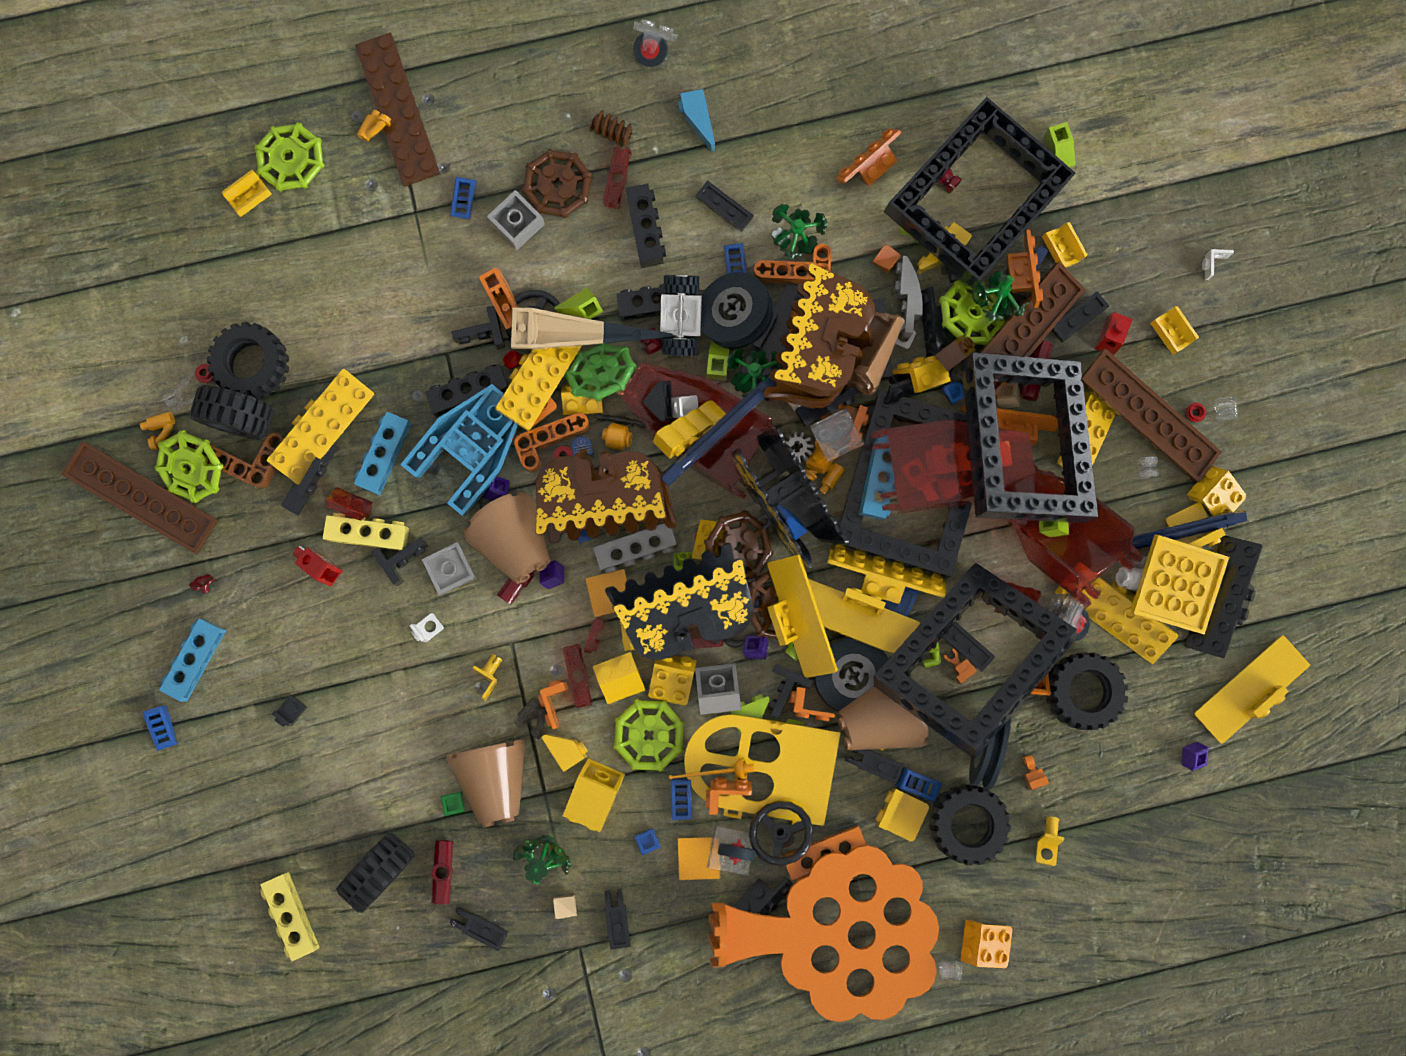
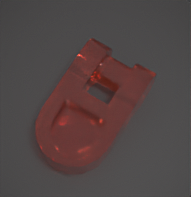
(592, 642)

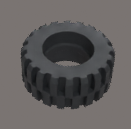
(233, 341)
(231, 412)
(1112, 684)
(997, 824)
(375, 872)

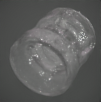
(1148, 467)
(950, 970)

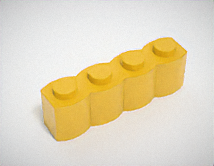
(687, 429)

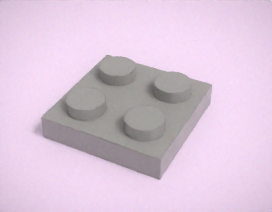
(448, 568)

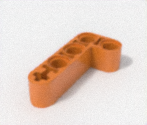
(791, 268)
(553, 438)

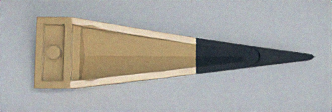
(547, 329)

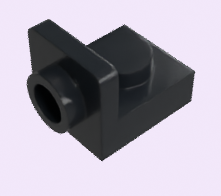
(289, 711)

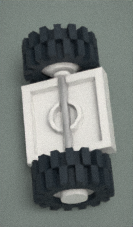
(681, 315)

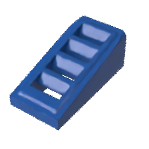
(458, 182)
(735, 247)
(795, 526)
(151, 724)
(907, 778)
(681, 815)

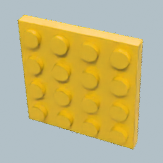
(1179, 584)

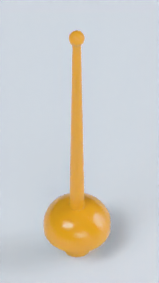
(741, 770)

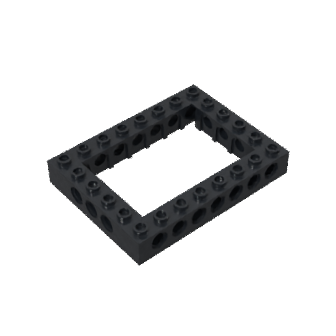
(1021, 147)
(990, 500)
(891, 549)
(974, 735)

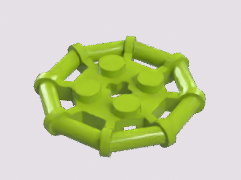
(292, 167)
(963, 316)
(197, 462)
(648, 747)

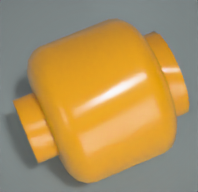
(617, 436)

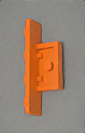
(873, 161)
(1023, 270)
(1026, 422)

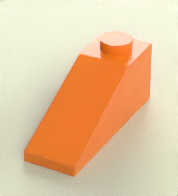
(499, 294)

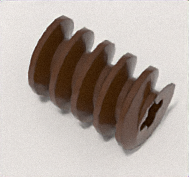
(611, 128)

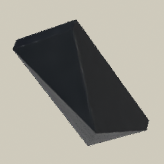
(659, 401)

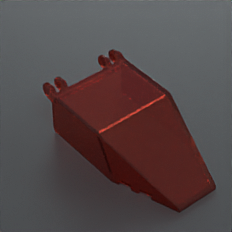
(717, 461)
(935, 466)
(1085, 553)

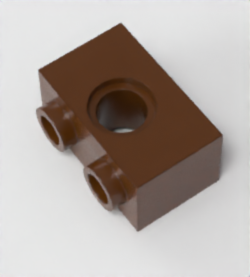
(956, 352)

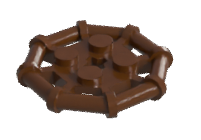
(557, 172)
(746, 538)
(767, 598)

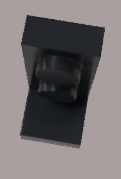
(482, 331)
(399, 560)
(785, 688)

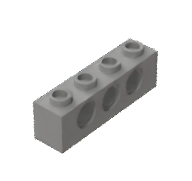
(604, 551)

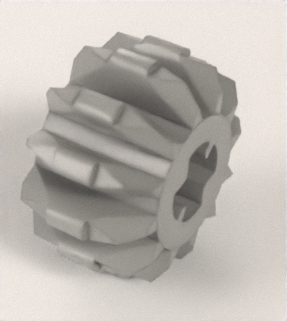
(801, 442)

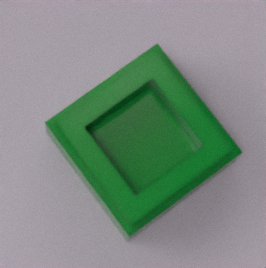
(452, 803)

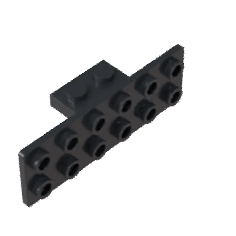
(771, 339)
(1232, 598)

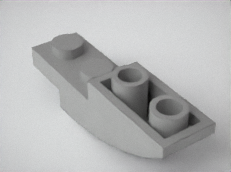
(910, 293)

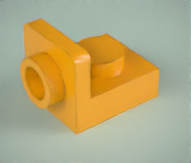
(818, 461)

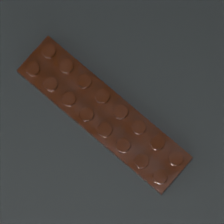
(395, 99)
(1024, 333)
(1150, 416)
(140, 497)

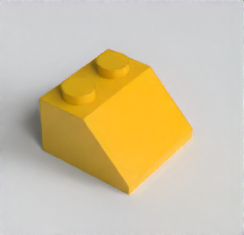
(619, 678)
(565, 750)

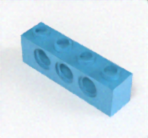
(384, 464)
(869, 506)
(212, 635)

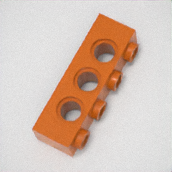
(852, 835)

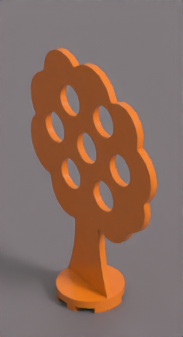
(748, 934)

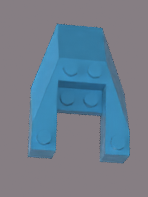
(475, 437)

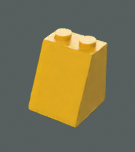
(593, 795)

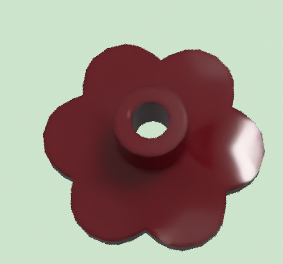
(202, 583)

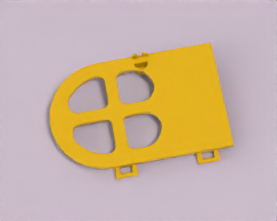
(799, 773)

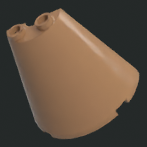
(884, 331)
(507, 536)
(880, 723)
(491, 780)

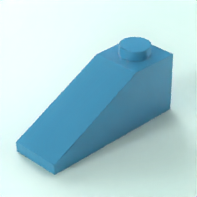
(696, 115)

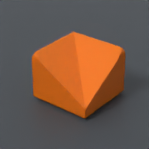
(887, 258)

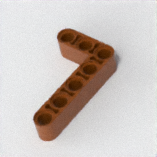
(250, 471)

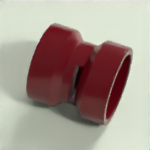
(949, 181)
(652, 345)

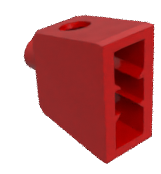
(1115, 331)
(316, 565)

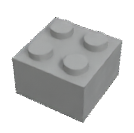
(516, 220)
(718, 689)

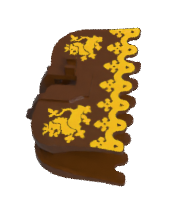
(824, 340)
(579, 498)

